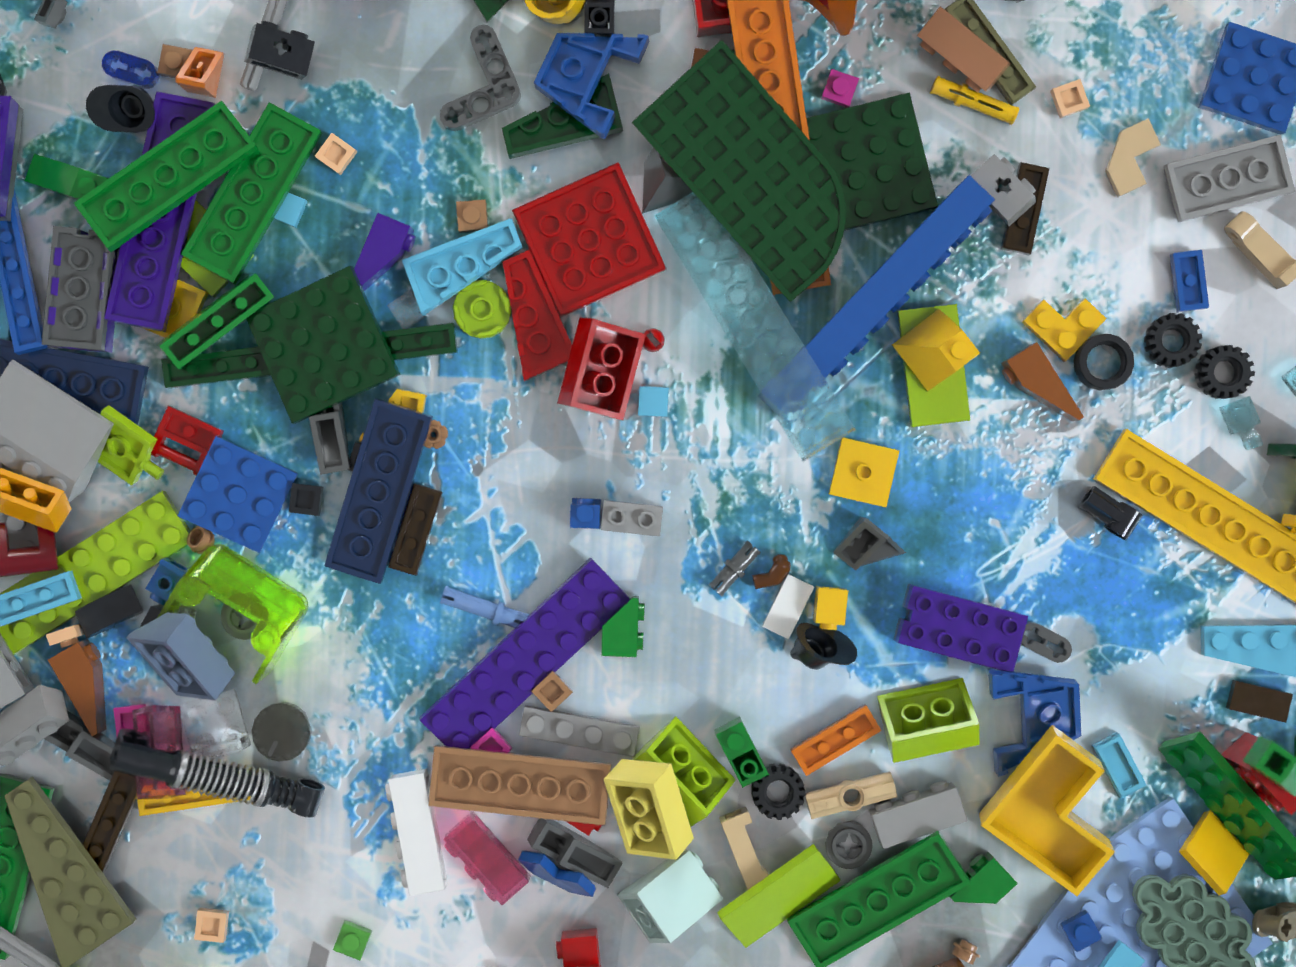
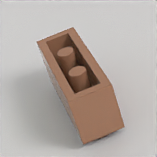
(962, 50)

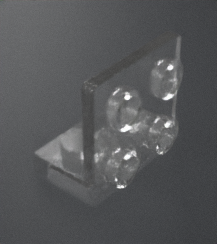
(215, 726)

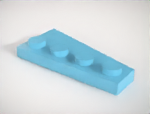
(456, 264)
(1252, 645)

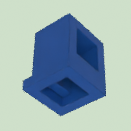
(585, 513)
(167, 569)

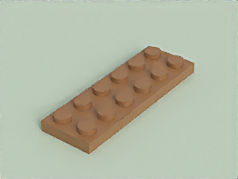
(519, 785)

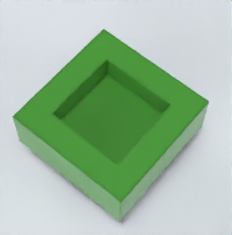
(352, 940)

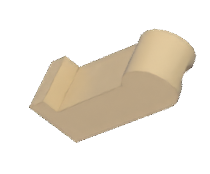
(1261, 250)
(741, 846)

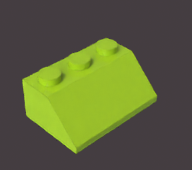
(928, 720)
(697, 772)

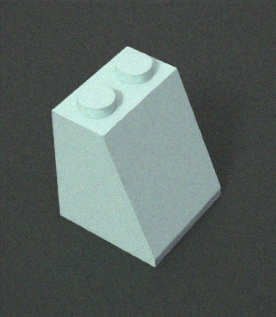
(671, 897)

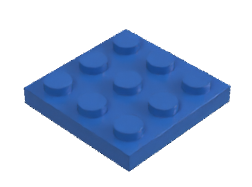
(1252, 79)
(237, 494)

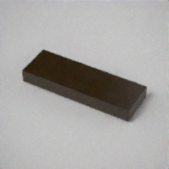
(1021, 234)
(415, 529)

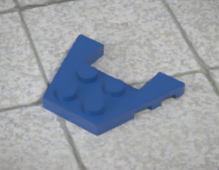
(575, 68)
(1042, 703)

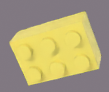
(649, 808)

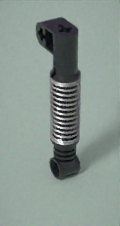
(136, 757)

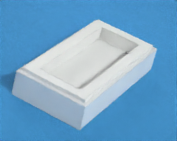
(788, 606)

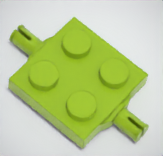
(128, 449)

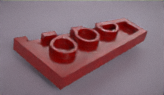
(538, 328)

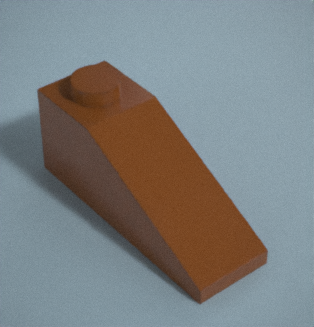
(1036, 377)
(82, 679)

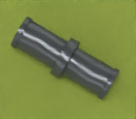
(734, 568)

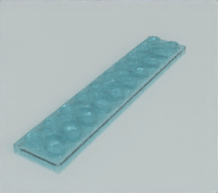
(756, 327)

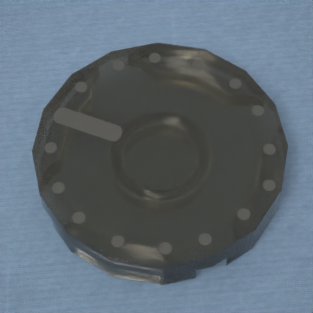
(281, 731)

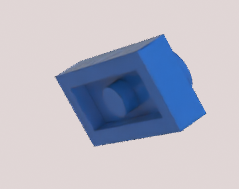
(1189, 281)

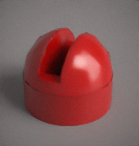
(658, 335)

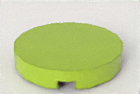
(482, 309)

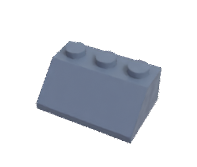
(182, 656)

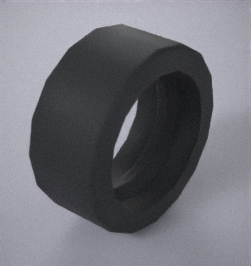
(1126, 357)

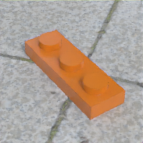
(835, 739)

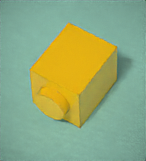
(830, 607)

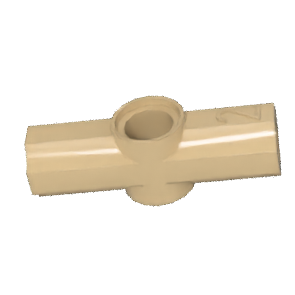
(870, 791)

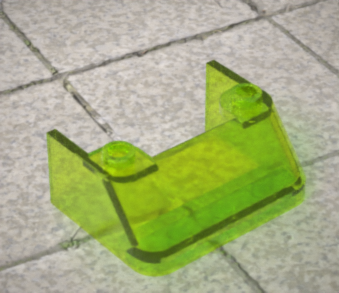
(249, 591)

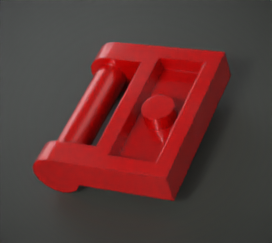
(188, 432)

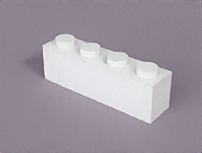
(417, 832)

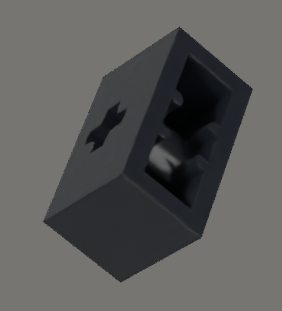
(292, 62)

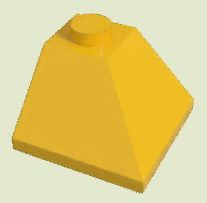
(935, 349)

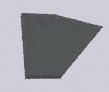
(661, 184)
(866, 545)

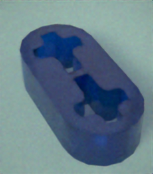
(132, 63)

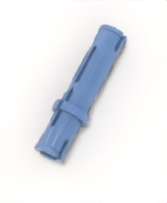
(483, 607)

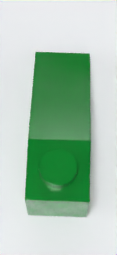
(62, 177)

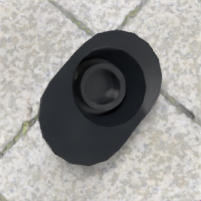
(121, 108)
(821, 647)

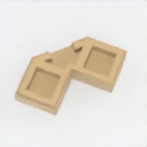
(1122, 167)

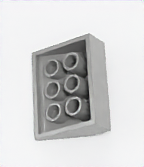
(48, 432)

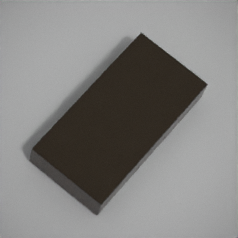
(1259, 701)

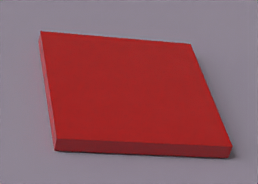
(589, 239)

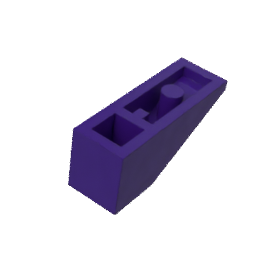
(383, 249)

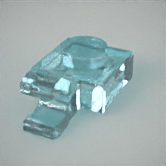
(1241, 417)

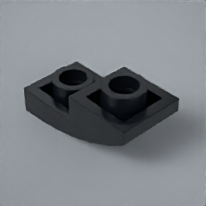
(599, 16)
(108, 611)

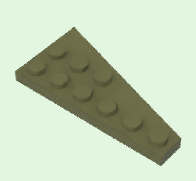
(71, 888)

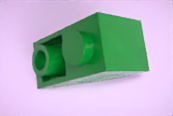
(621, 632)
(741, 752)
(1273, 763)
(988, 882)

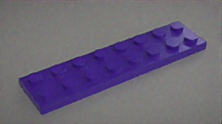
(152, 259)
(525, 657)

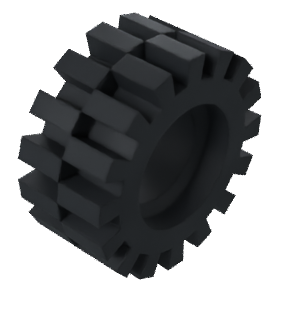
(1185, 328)
(1236, 359)
(790, 804)

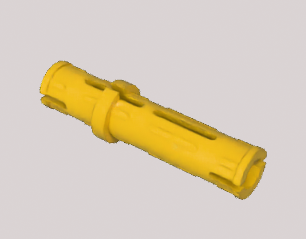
(942, 86)

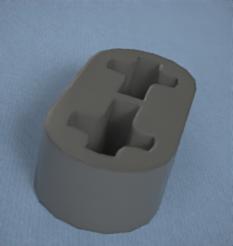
(1041, 648)

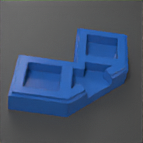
(545, 869)

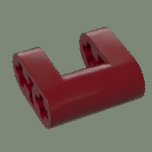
(28, 559)

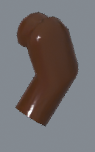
(776, 575)

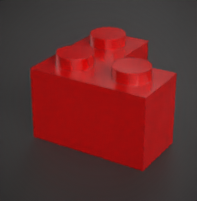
(579, 948)

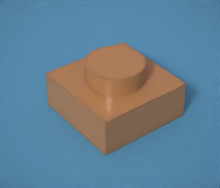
(172, 60)
(472, 215)
(552, 691)

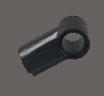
(1117, 516)

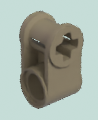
(1276, 921)

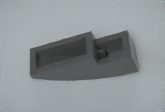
(330, 440)
(85, 749)
(574, 851)

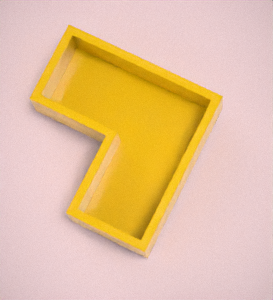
(1036, 813)

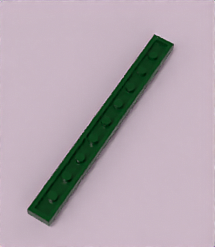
(249, 362)

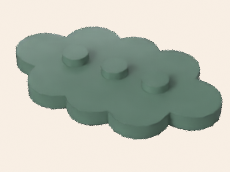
(1190, 924)

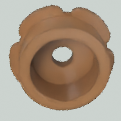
(441, 435)
(202, 539)
(965, 951)

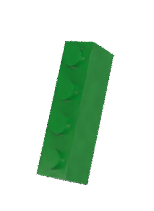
(215, 320)

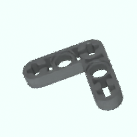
(496, 83)

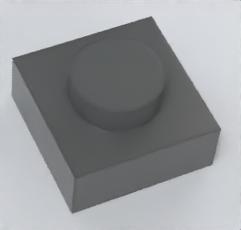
(51, 13)

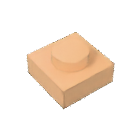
(1070, 98)
(336, 154)
(66, 636)
(211, 925)

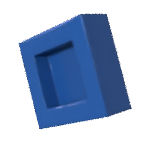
(1081, 931)

